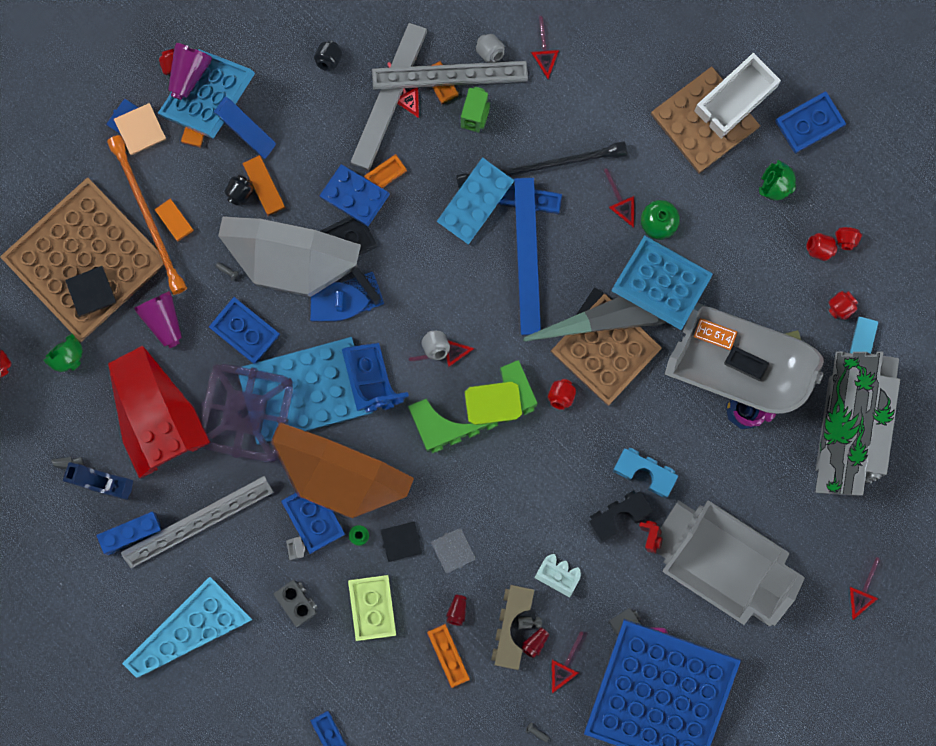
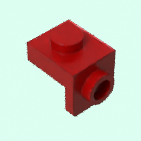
(654, 538)

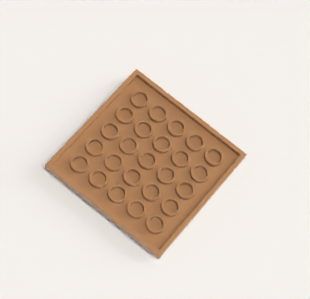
(76, 238)

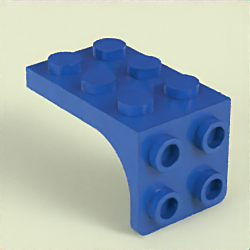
(369, 378)

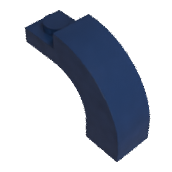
(98, 481)

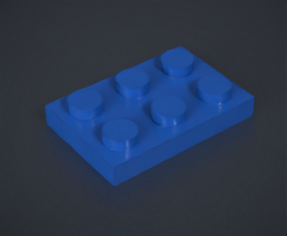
(810, 122)
(354, 195)
(244, 330)
(313, 522)

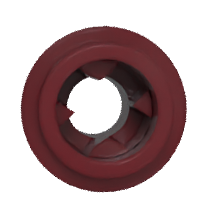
(457, 611)
(535, 643)

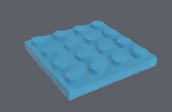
(197, 110)
(662, 282)

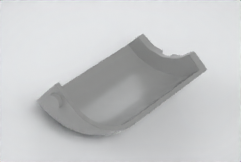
(786, 383)

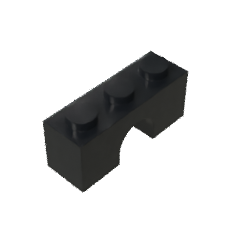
(634, 506)

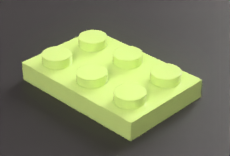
(372, 608)

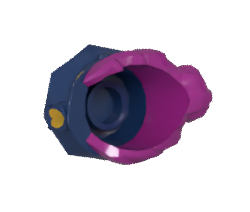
(746, 416)

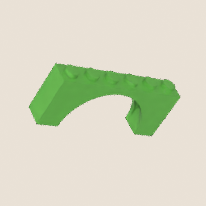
(438, 431)

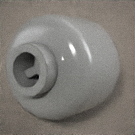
(490, 48)
(435, 345)

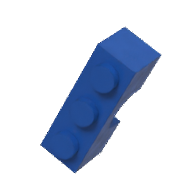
(129, 532)

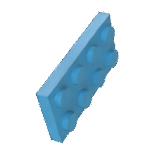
(475, 201)

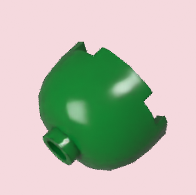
(778, 181)
(660, 219)
(65, 355)

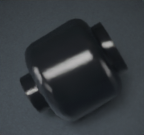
(328, 55)
(239, 190)

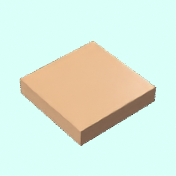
(140, 129)

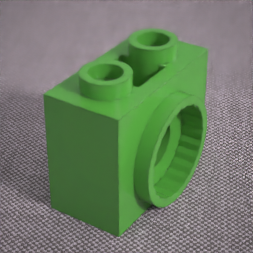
(475, 110)

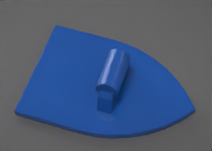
(337, 302)

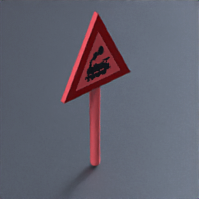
(409, 99)

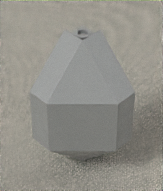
(288, 255)

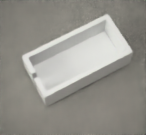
(737, 95)

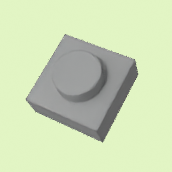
(295, 548)

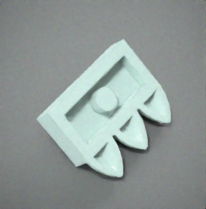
(558, 576)

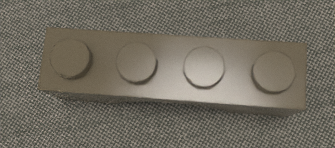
(518, 601)

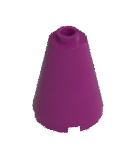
(186, 70)
(161, 319)

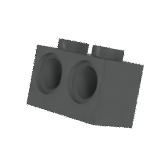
(292, 606)

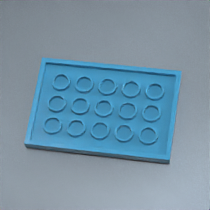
(319, 384)

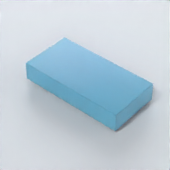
(864, 335)

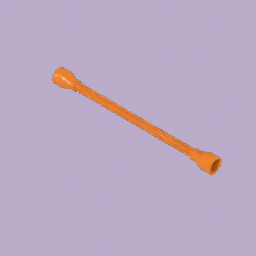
(175, 281)

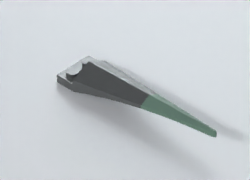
(608, 316)

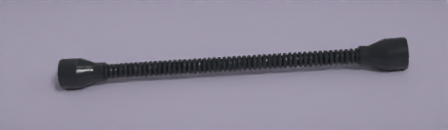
(615, 150)

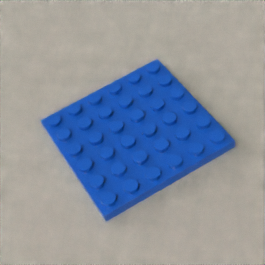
(660, 691)

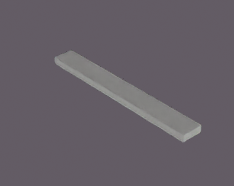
(449, 75)
(387, 100)
(197, 522)

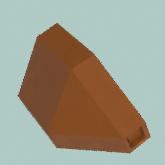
(337, 474)

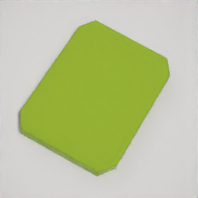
(493, 403)

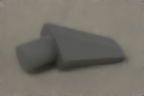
(63, 462)

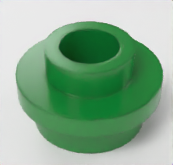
(363, 540)

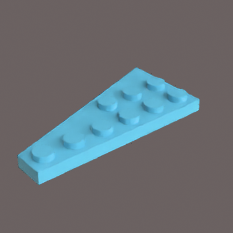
(196, 622)

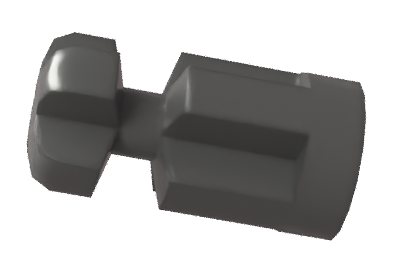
(527, 622)

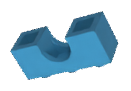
(661, 478)

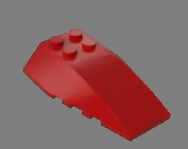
(152, 412)

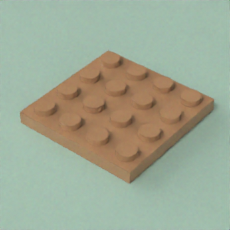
(690, 133)
(606, 358)

